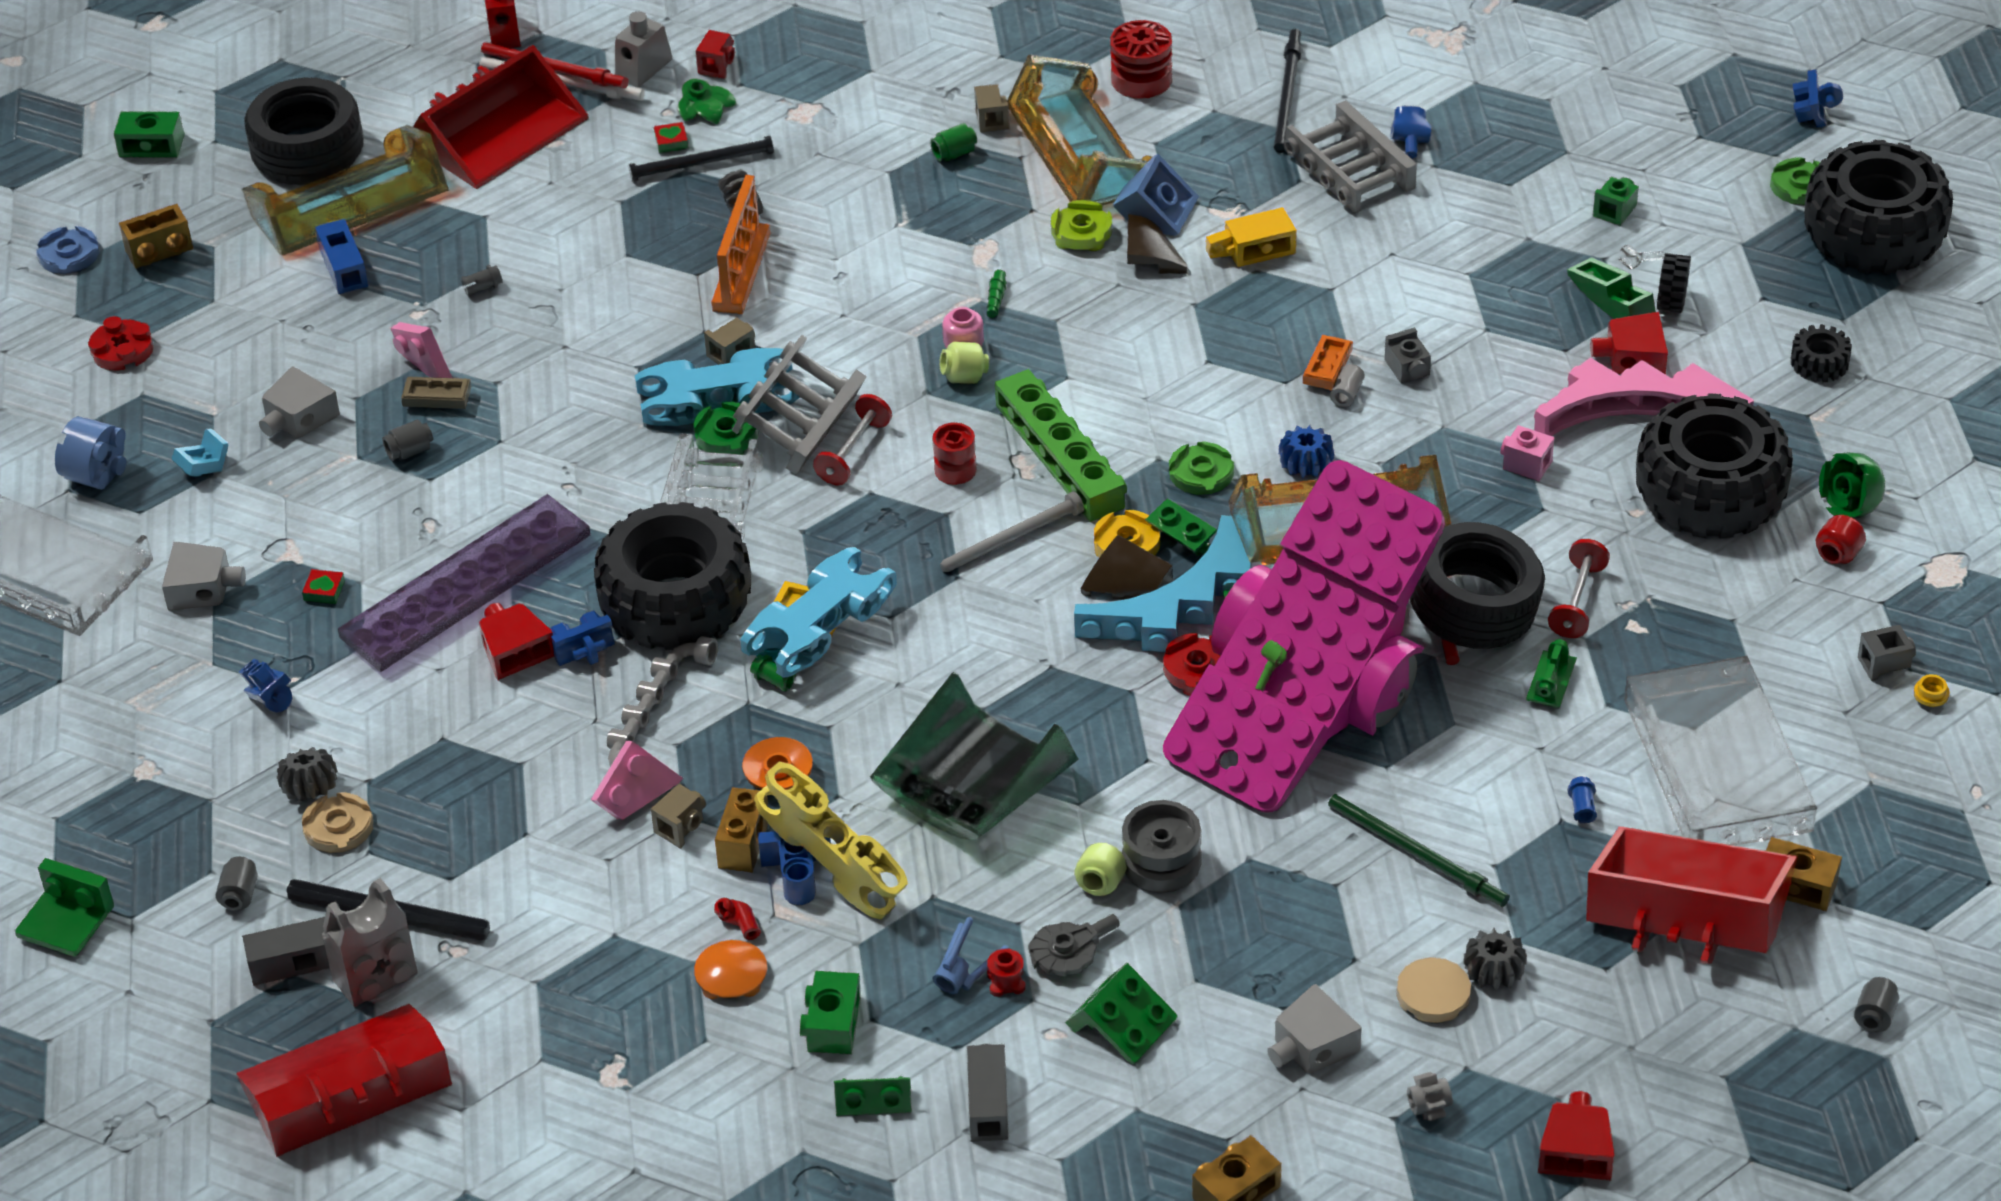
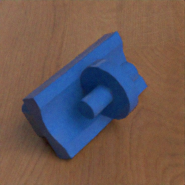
(1813, 99)
(583, 641)
(267, 685)

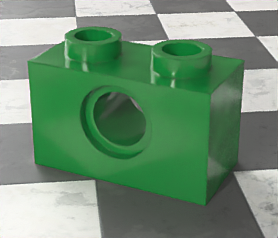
(148, 134)
(832, 1012)

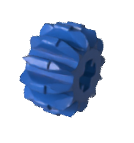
(1306, 451)

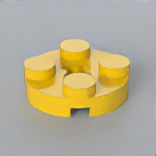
(1126, 525)

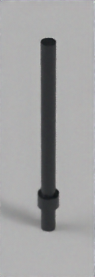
(1292, 55)

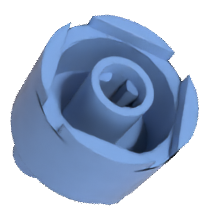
(90, 452)

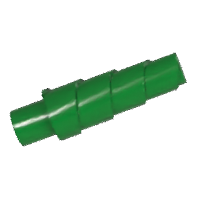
(996, 292)

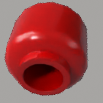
(1840, 539)

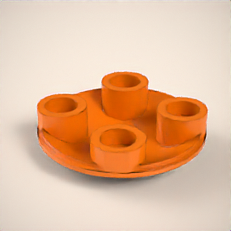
(730, 969)

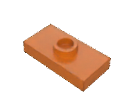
(1327, 362)

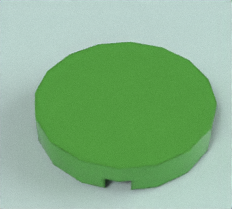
(1791, 179)
(1201, 468)

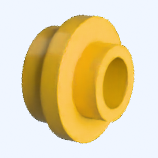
(1931, 691)

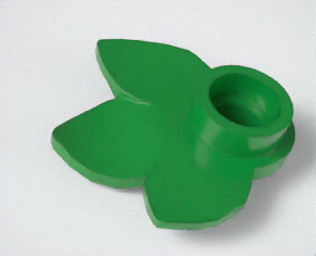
(704, 100)

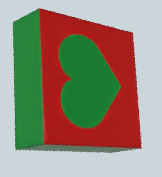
(670, 137)
(323, 586)

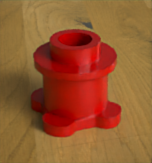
(1005, 972)

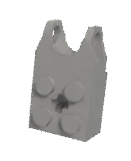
(368, 945)

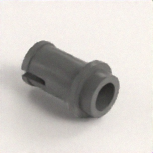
(484, 279)

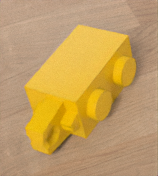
(1254, 238)

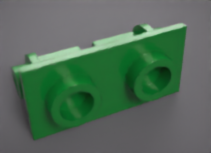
(1182, 526)
(1552, 675)
(872, 1096)

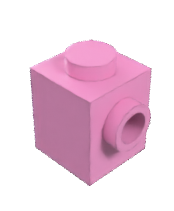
(1527, 452)

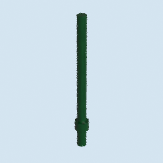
(1472, 881)

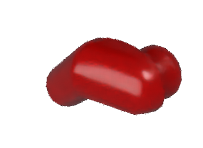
(738, 914)

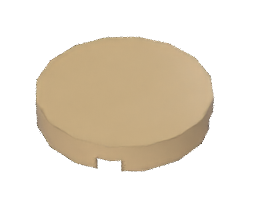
(337, 823)
(1433, 989)

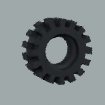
(1673, 282)
(1817, 365)

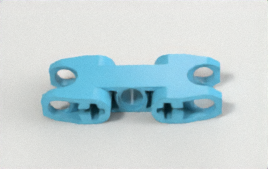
(688, 390)
(806, 625)

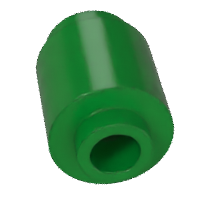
(953, 142)

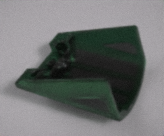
(967, 767)

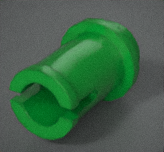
(766, 669)

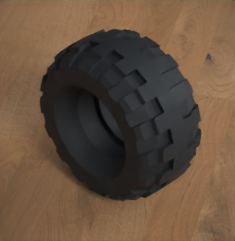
(1878, 206)
(1707, 495)
(670, 544)

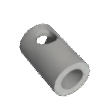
(1347, 385)

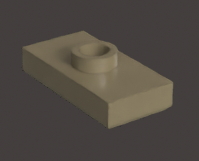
(436, 392)

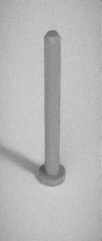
(1072, 504)

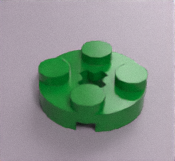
(711, 432)

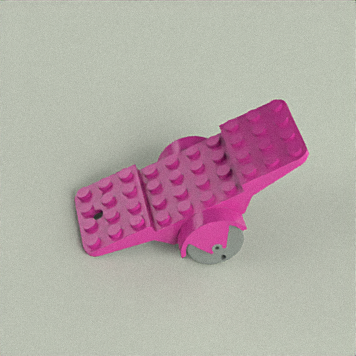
(1340, 617)

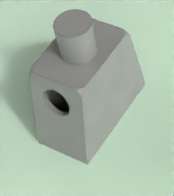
(641, 49)
(297, 404)
(198, 576)
(1314, 1033)

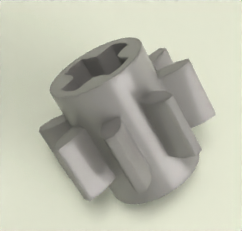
(1429, 1096)

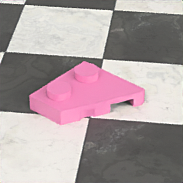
(420, 348)
(633, 781)

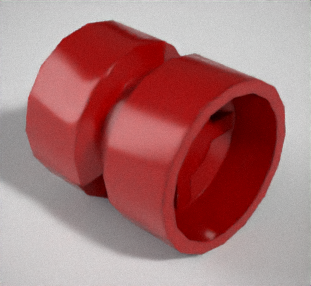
(954, 453)

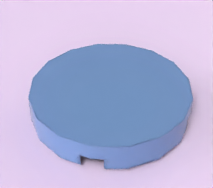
(67, 250)

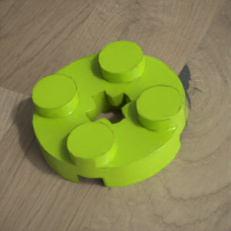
(1070, 235)

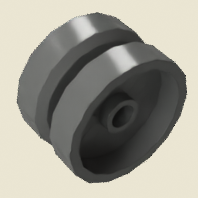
(1161, 846)

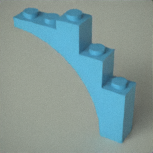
(1187, 600)

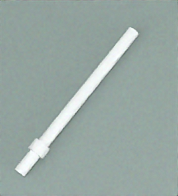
(610, 91)

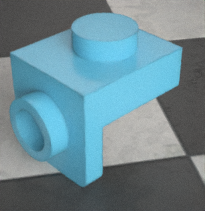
(203, 458)

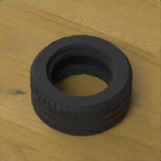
(299, 105)
(1473, 618)

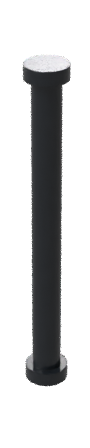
(701, 158)

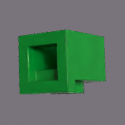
(1617, 192)

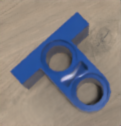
(795, 864)

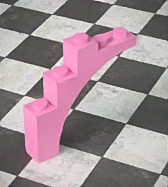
(1640, 390)

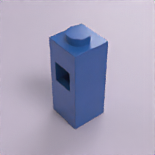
(341, 256)

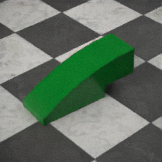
(1611, 289)

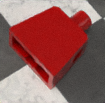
(503, 34)
(1631, 341)
(514, 639)
(1577, 1140)

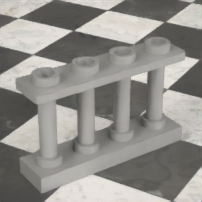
(1362, 136)
(813, 428)

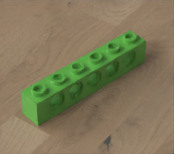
(1060, 444)

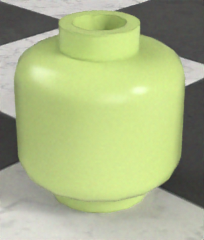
(963, 362)
(1100, 869)

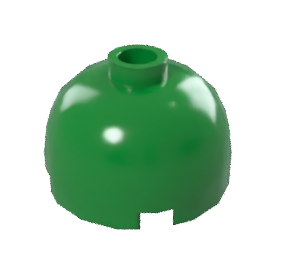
(1852, 484)

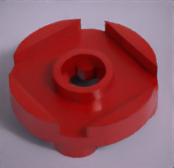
(134, 342)
(1178, 659)

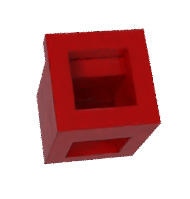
(715, 54)

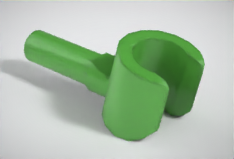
(1276, 656)

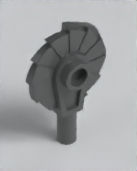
(1068, 946)

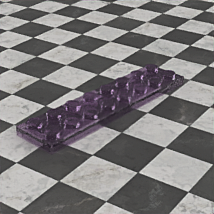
(463, 582)

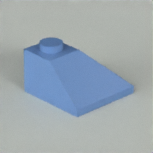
(1158, 196)

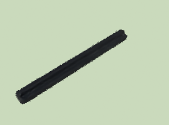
(415, 914)

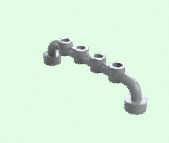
(651, 693)

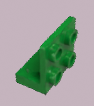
(68, 910)
(1125, 1013)

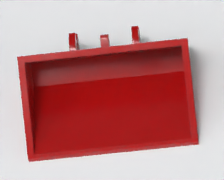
(500, 117)
(1689, 890)
(346, 1078)

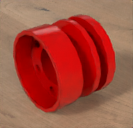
(1141, 59)

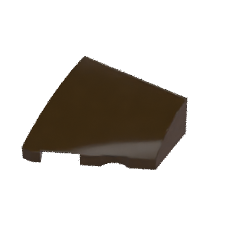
(1150, 246)
(1127, 571)

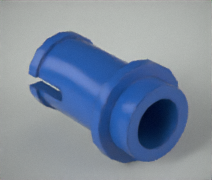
(1582, 792)

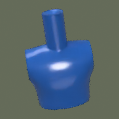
(1410, 126)

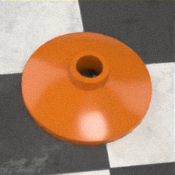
(769, 752)

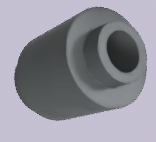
(407, 440)
(237, 883)
(1877, 1004)

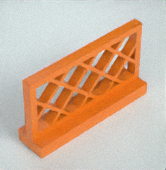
(740, 252)

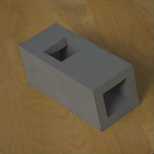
(286, 951)
(987, 1092)

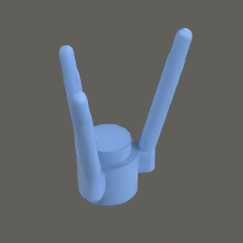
(954, 970)

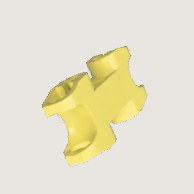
(852, 860)

